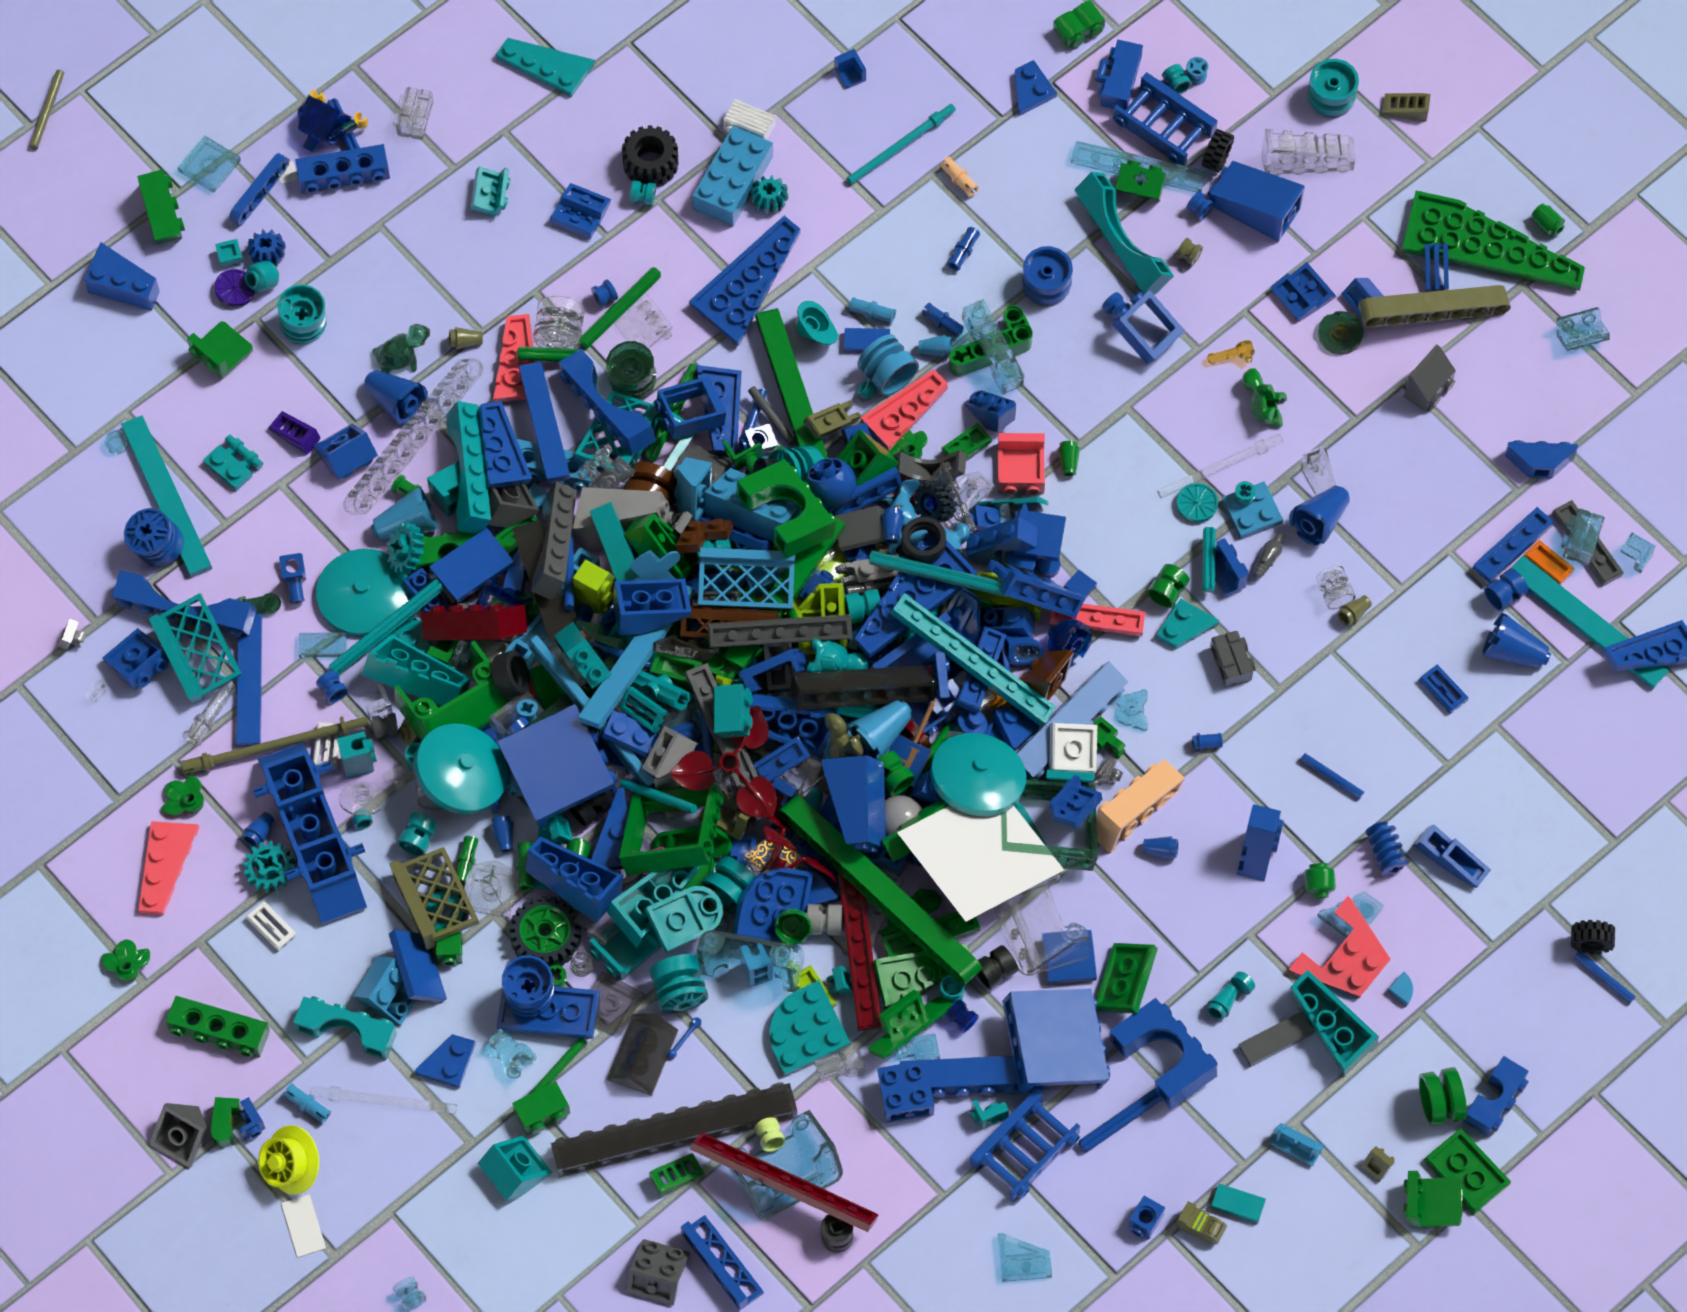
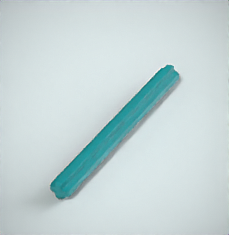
(935, 573)
(386, 626)

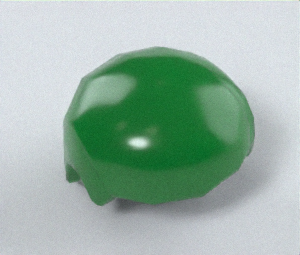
(792, 926)

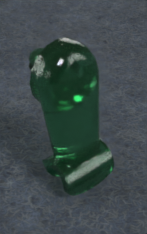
(265, 604)

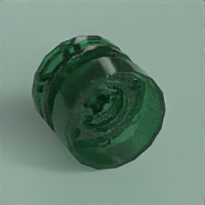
(628, 359)

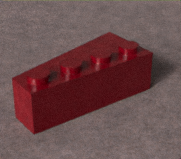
(473, 622)

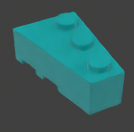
(445, 488)

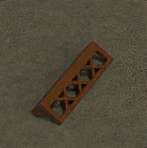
(723, 615)

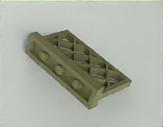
(413, 899)

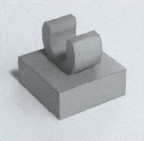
(71, 635)

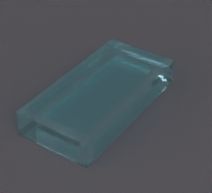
(322, 644)

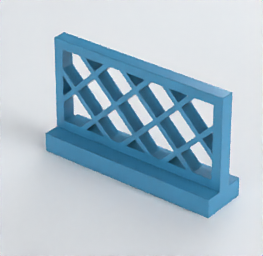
(748, 559)

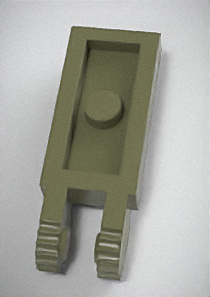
(831, 419)

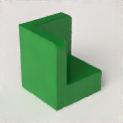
(444, 651)

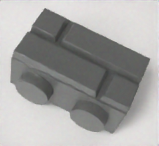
(1231, 658)

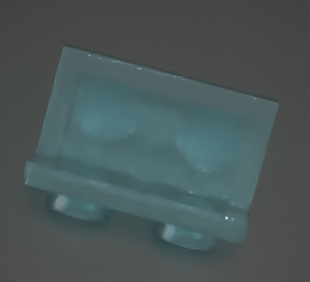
(1581, 329)

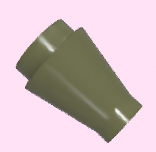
(464, 338)
(1351, 612)

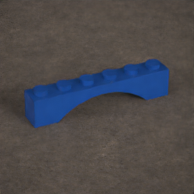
(629, 427)
(137, 591)

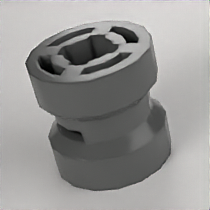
(385, 725)

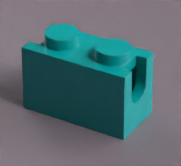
(732, 711)
(357, 754)

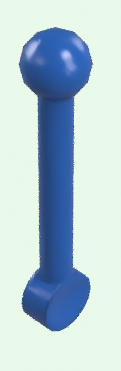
(696, 1023)

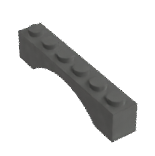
(552, 564)

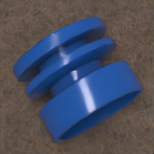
(153, 537)
(524, 973)

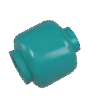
(262, 276)

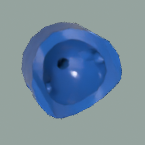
(969, 722)

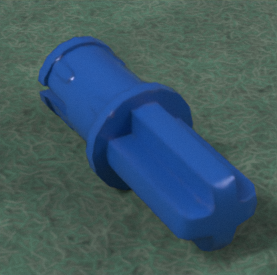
(943, 320)

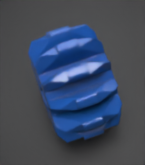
(266, 247)

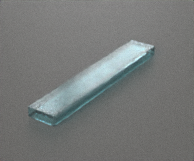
(1111, 159)

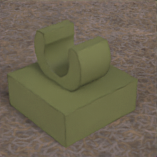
(1378, 1163)

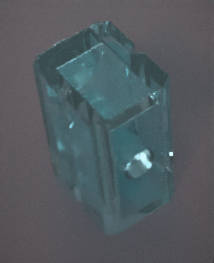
(1583, 536)

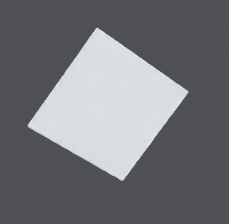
(968, 859)

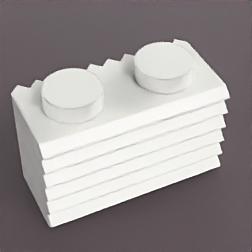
(749, 119)

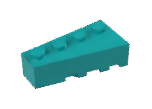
(415, 671)
(628, 908)

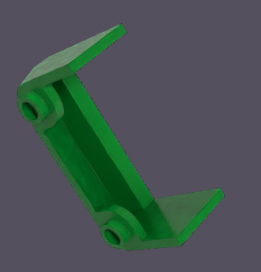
(468, 708)

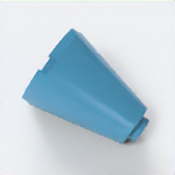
(411, 509)
(881, 728)

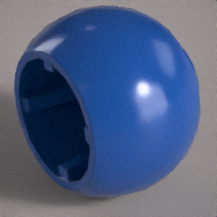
(831, 481)

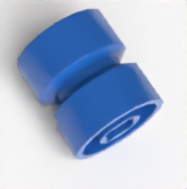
(1503, 591)

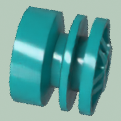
(298, 303)
(799, 457)
(678, 983)

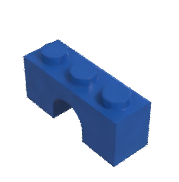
(1010, 535)
(1485, 1113)

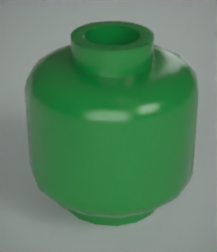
(1319, 880)

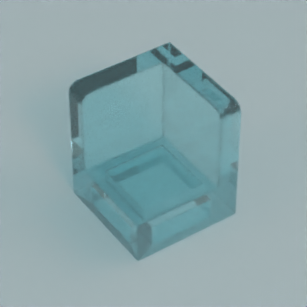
(1638, 550)

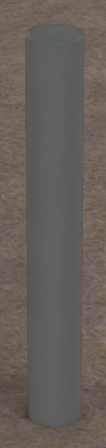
(771, 415)

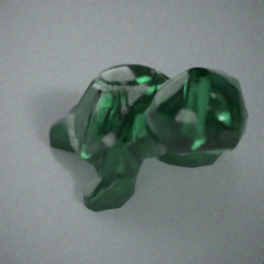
(399, 350)

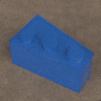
(120, 279)
(1260, 841)

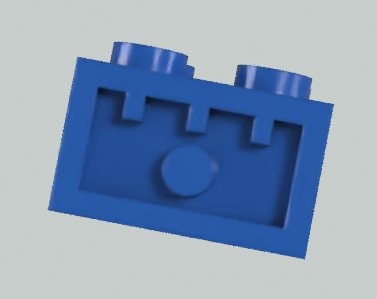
(906, 1091)

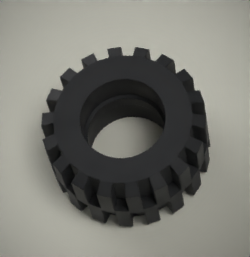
(650, 141)

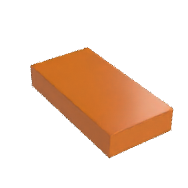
(1549, 562)

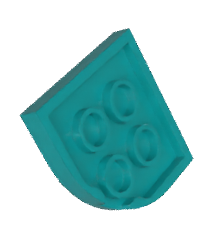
(805, 1029)

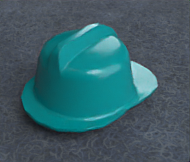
(815, 323)

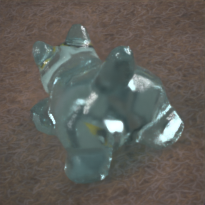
(512, 1054)

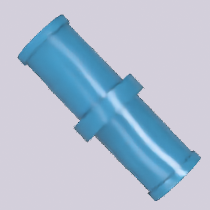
(872, 310)
(307, 1103)

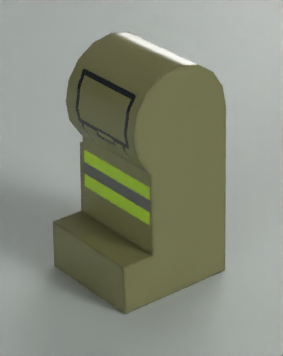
(1201, 1224)

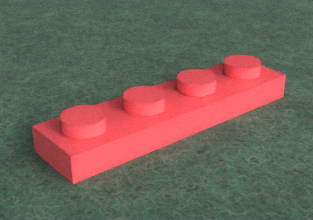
(1106, 619)

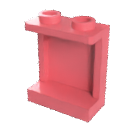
(1021, 463)

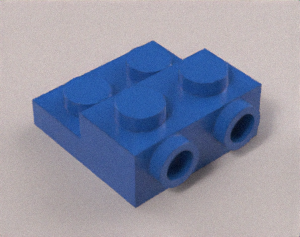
(137, 659)

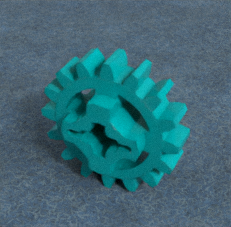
(405, 548)
(265, 857)

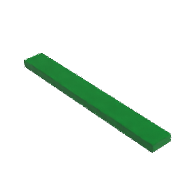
(804, 567)

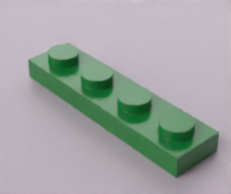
(953, 923)

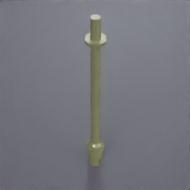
(208, 761)

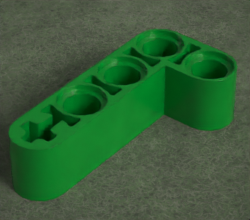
(964, 358)

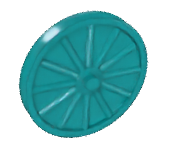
(1197, 502)

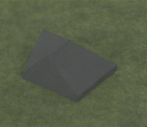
(179, 1132)

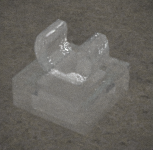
(396, 776)

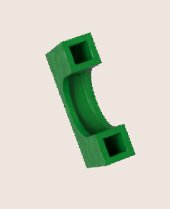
(782, 483)

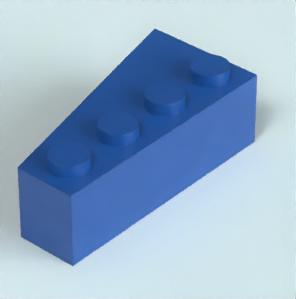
(574, 877)

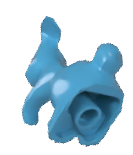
(906, 491)

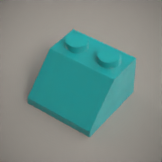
(514, 1167)

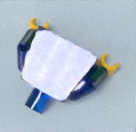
(325, 122)

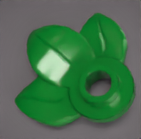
(911, 444)
(180, 796)
(126, 957)

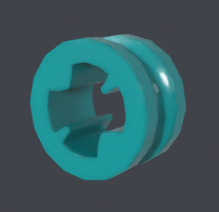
(1245, 485)

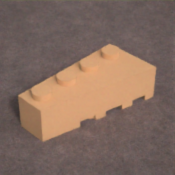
(1136, 803)

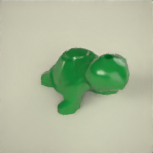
(1263, 398)

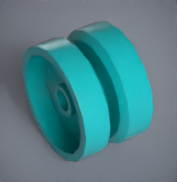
(1333, 87)
(728, 882)

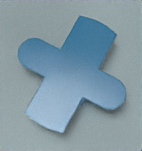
(651, 567)

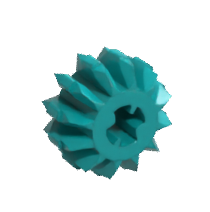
(769, 194)

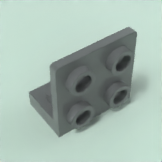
(657, 1271)

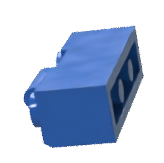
(1124, 68)

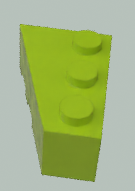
(594, 587)

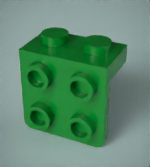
(220, 348)
(1432, 1201)

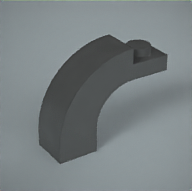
(922, 469)

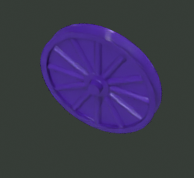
(232, 288)

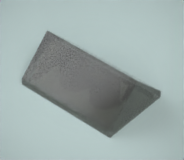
(643, 1053)

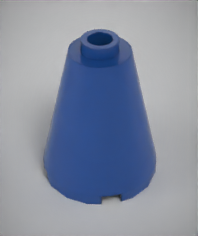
(396, 394)
(1319, 515)
(1515, 644)

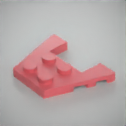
(1355, 961)

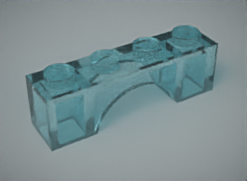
(986, 331)

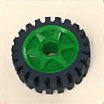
(540, 916)

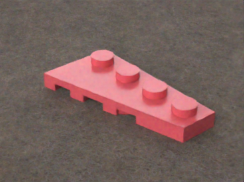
(508, 380)

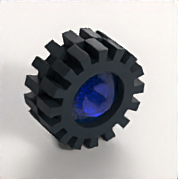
(935, 501)

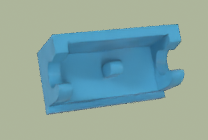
(756, 968)

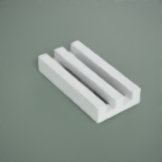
(334, 763)
(284, 940)

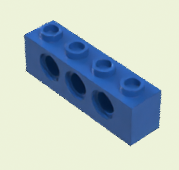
(332, 163)

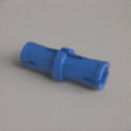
(963, 248)

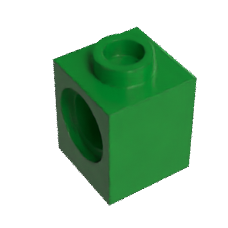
(449, 949)

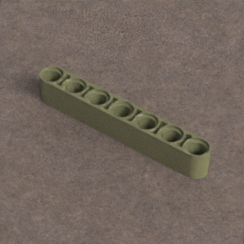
(1434, 306)

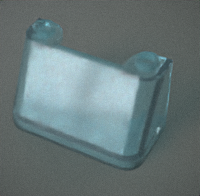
(719, 946)
(805, 1154)

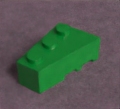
(160, 206)
(655, 535)

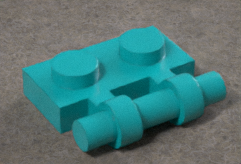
(228, 467)

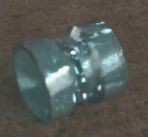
(409, 1294)

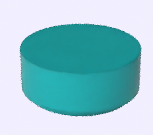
(1243, 982)

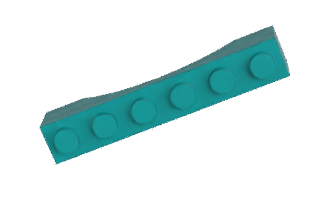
(1100, 200)
(473, 501)

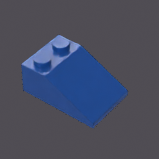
(649, 604)

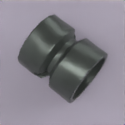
(998, 965)
(836, 1234)

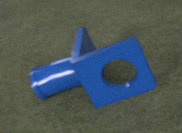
(293, 579)

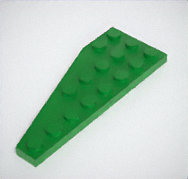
(1484, 243)

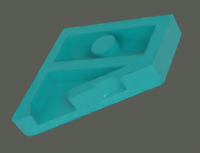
(1185, 624)

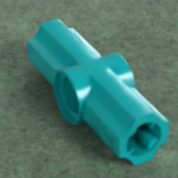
(661, 689)

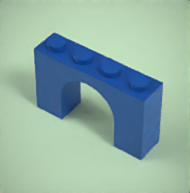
(1157, 1023)

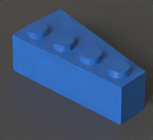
(787, 722)

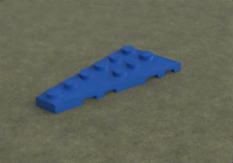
(741, 287)
(883, 627)

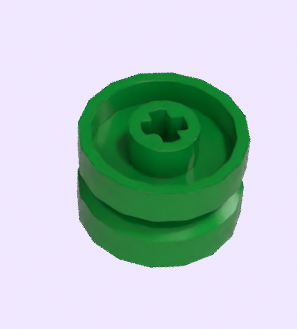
(1442, 1096)

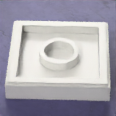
(1073, 747)

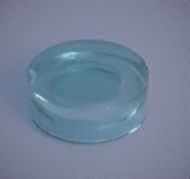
(116, 442)

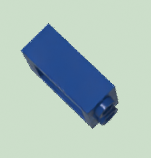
(1134, 339)
(688, 390)

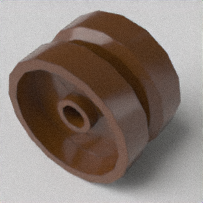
(652, 478)

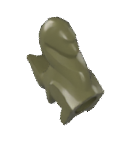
(840, 741)

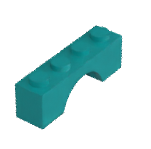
(316, 1017)

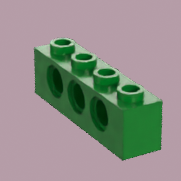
(185, 1009)

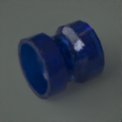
(962, 1016)

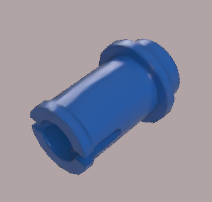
(1206, 741)

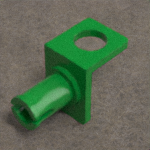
(744, 458)

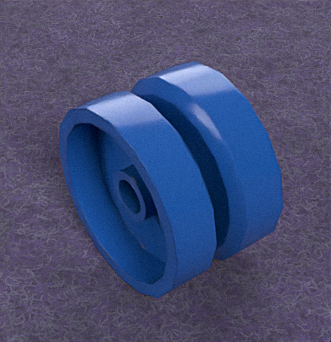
(1047, 275)

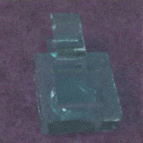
(921, 1047)

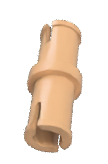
(959, 176)

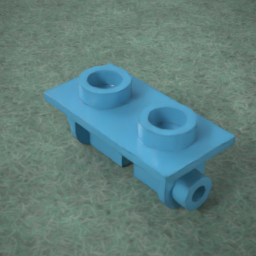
(1296, 1144)

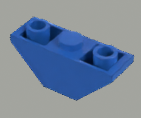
(991, 410)
(1540, 458)

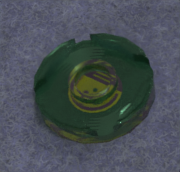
(1340, 332)

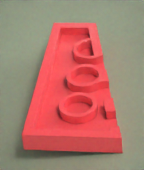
(901, 411)
(164, 862)

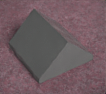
(861, 528)

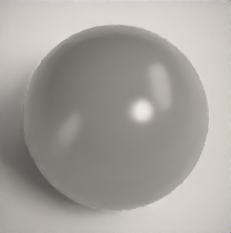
(898, 811)

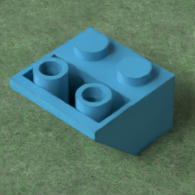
(384, 991)

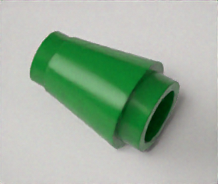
(1069, 456)

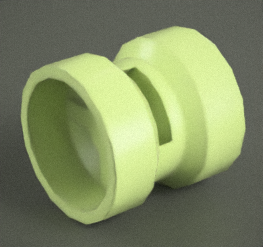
(770, 1135)

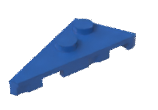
(612, 834)

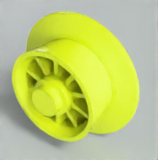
(289, 1160)

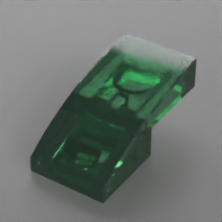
(597, 633)

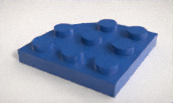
(768, 897)

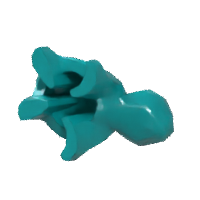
(834, 657)

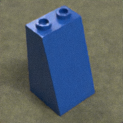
(1257, 199)
(858, 799)

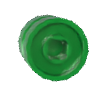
(1168, 585)
(896, 777)

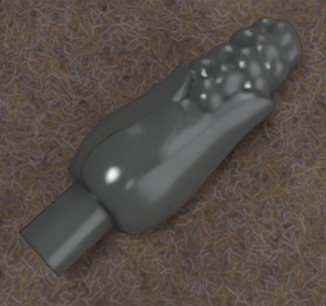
(1269, 554)

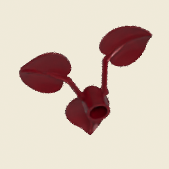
(753, 799)
(776, 860)

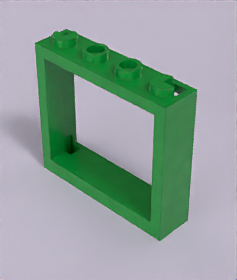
(676, 857)

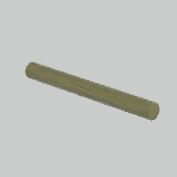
(48, 105)

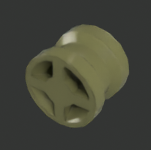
(1189, 251)

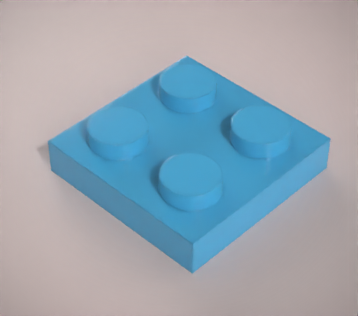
(1254, 517)

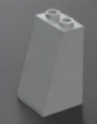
(629, 507)

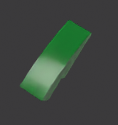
(676, 666)

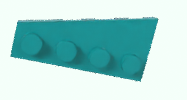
(550, 66)

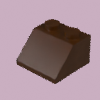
(1048, 672)

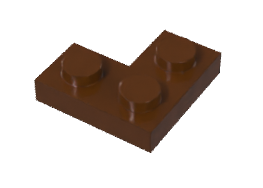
(698, 532)

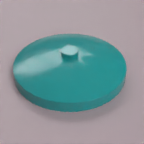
(360, 591)
(461, 768)
(978, 774)

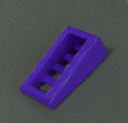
(306, 439)

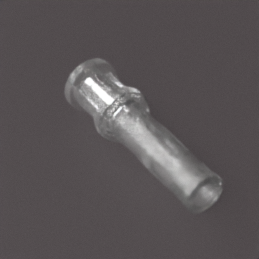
(204, 721)

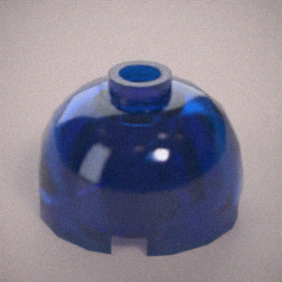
(1070, 635)

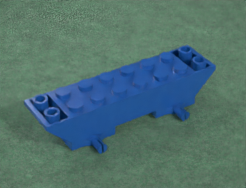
(312, 832)

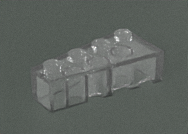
(1307, 153)

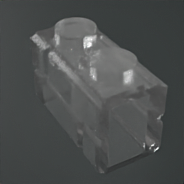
(414, 113)

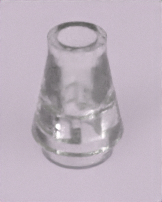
(581, 963)

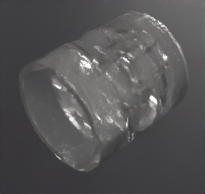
(1335, 587)

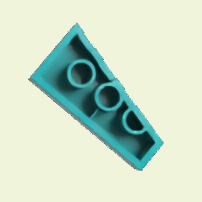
(1335, 1024)

